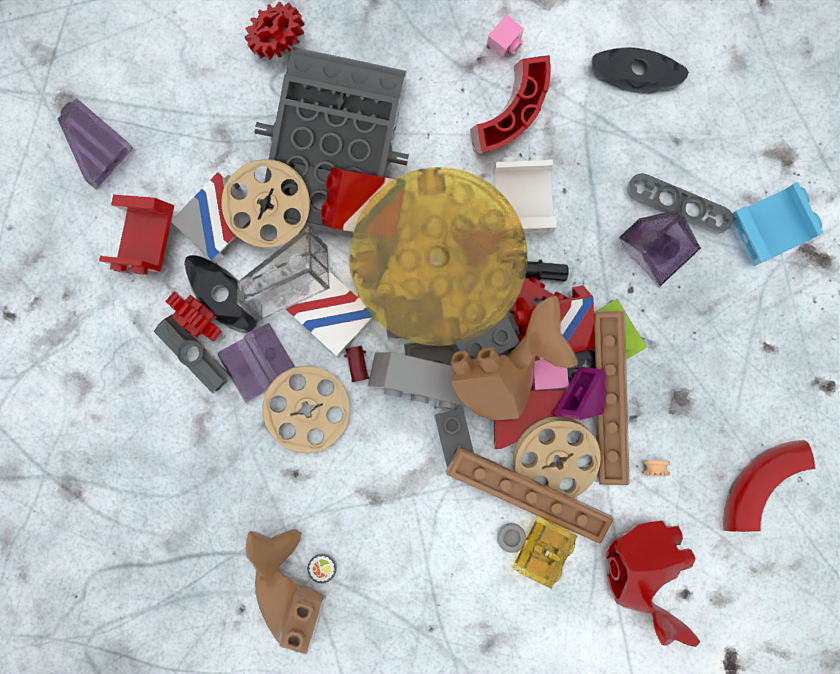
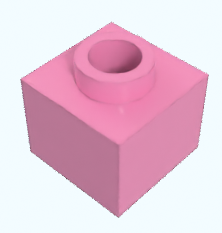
(506, 37)

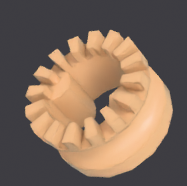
(657, 468)

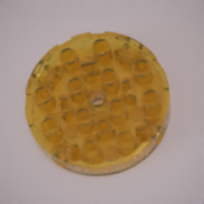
(480, 248)

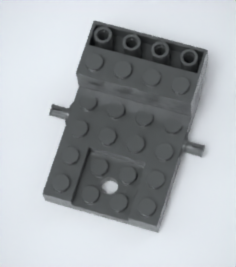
(329, 117)

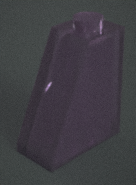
(92, 142)

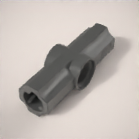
(204, 367)

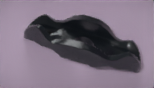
(661, 70)
(207, 275)

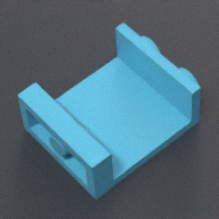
(777, 224)

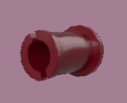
(357, 363)

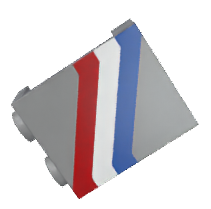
(204, 220)

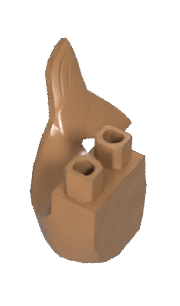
(501, 385)
(285, 604)

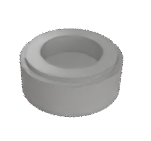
(511, 537)

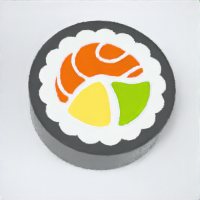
(322, 568)

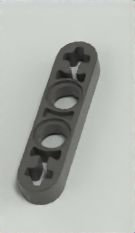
(681, 197)

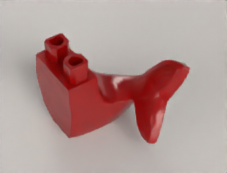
(643, 564)

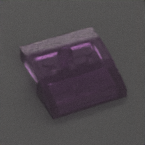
(255, 361)

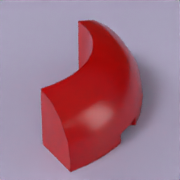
(523, 107)
(758, 481)

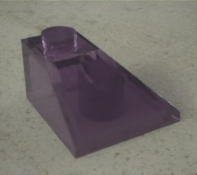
(660, 244)

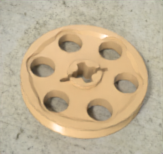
(251, 206)
(294, 401)
(568, 453)

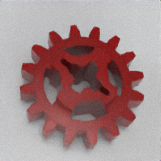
(274, 30)
(193, 316)

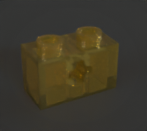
(532, 558)

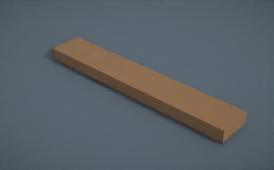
(613, 424)
(529, 495)

